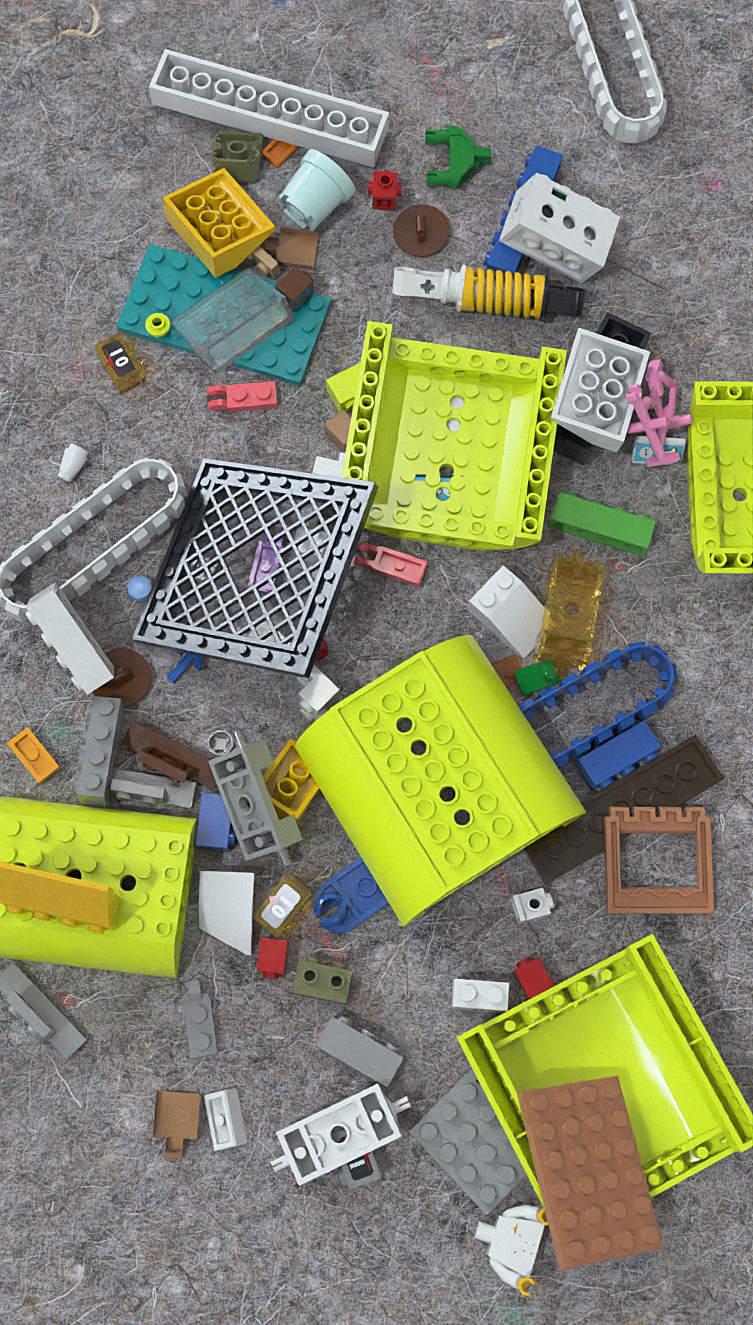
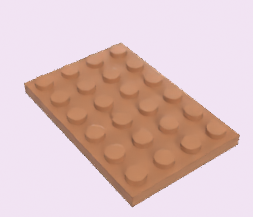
(589, 1172)

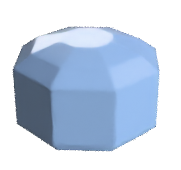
(139, 588)

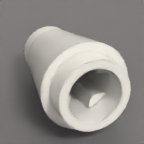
(72, 461)

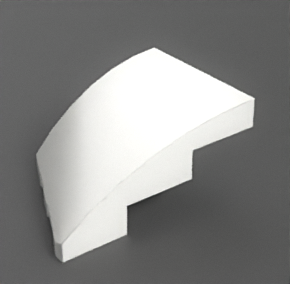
(227, 907)

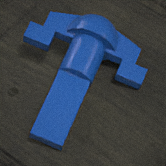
(181, 667)

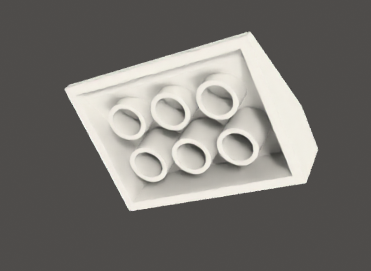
(596, 386)

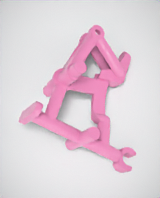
(663, 416)

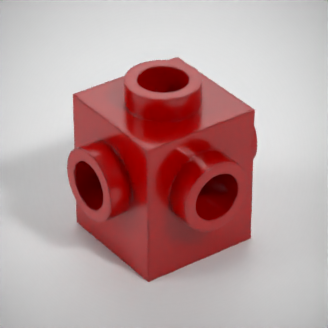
(384, 190)

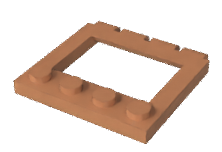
(658, 899)

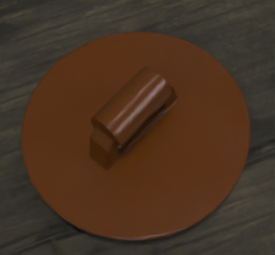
(421, 230)
(130, 677)

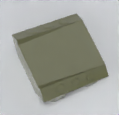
(238, 154)

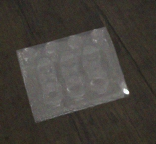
(233, 320)

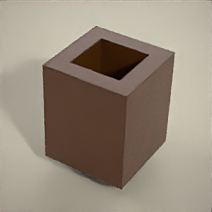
(296, 287)

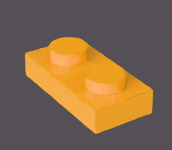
(33, 755)

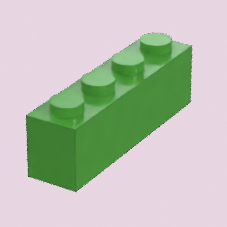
(601, 523)

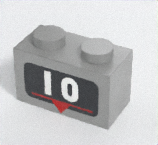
(358, 1171)

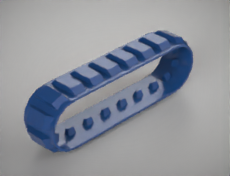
(636, 651)

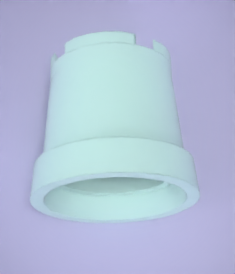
(315, 190)

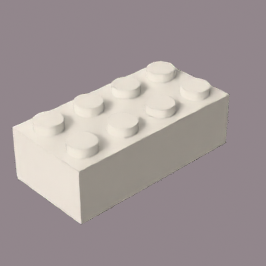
(70, 638)

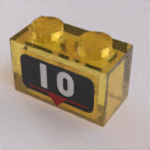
(120, 363)
(284, 905)

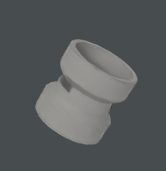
(218, 740)

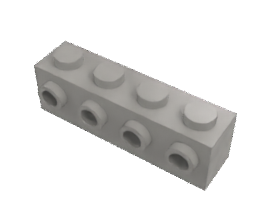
(100, 751)

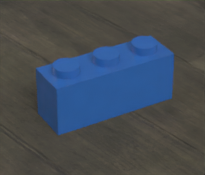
(618, 756)

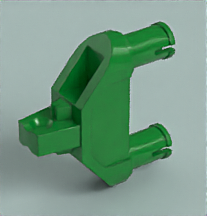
(462, 156)

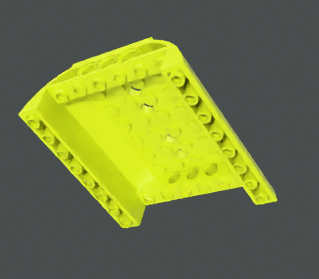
(498, 450)
(717, 465)
(473, 744)

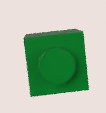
(537, 677)

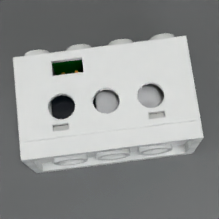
(559, 228)

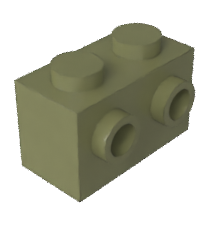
(323, 981)

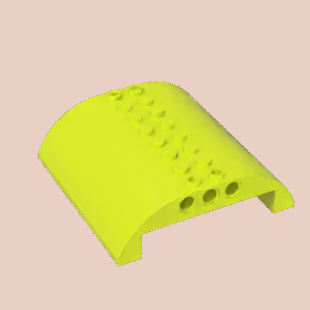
(628, 1023)

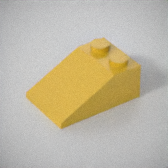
(290, 784)

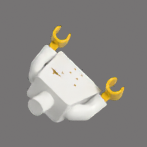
(514, 1244)

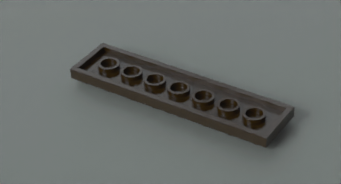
(659, 783)

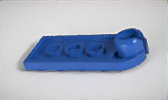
(353, 893)

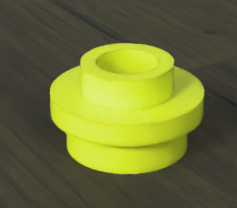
(157, 331)

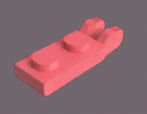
(243, 396)
(392, 564)

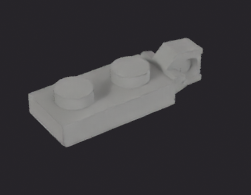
(199, 1022)

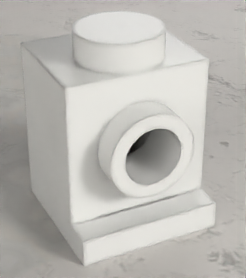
(524, 912)

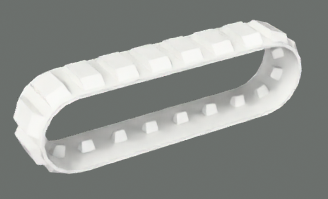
(616, 124)
(83, 512)

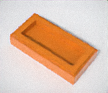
(278, 152)

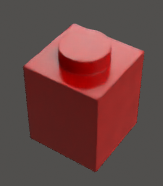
(272, 958)
(532, 977)

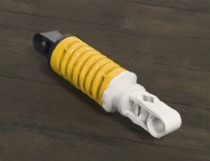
(479, 289)

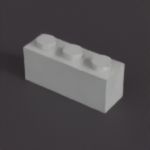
(360, 1050)

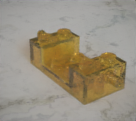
(564, 636)

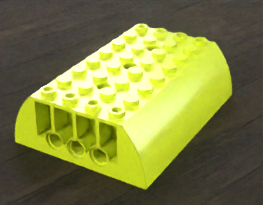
(105, 849)

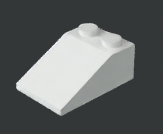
(509, 611)

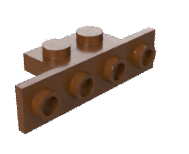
(168, 756)

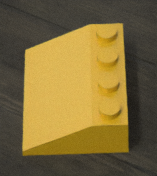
(217, 221)
(57, 897)

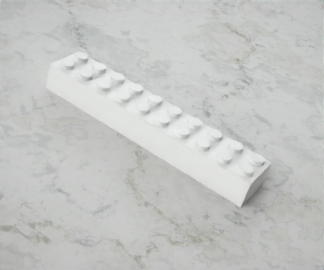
(269, 108)

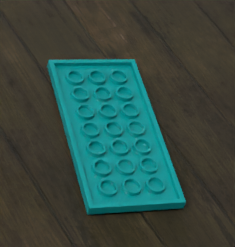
(175, 282)

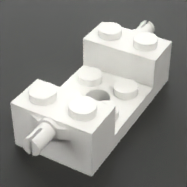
(323, 467)
(318, 691)
(369, 1124)

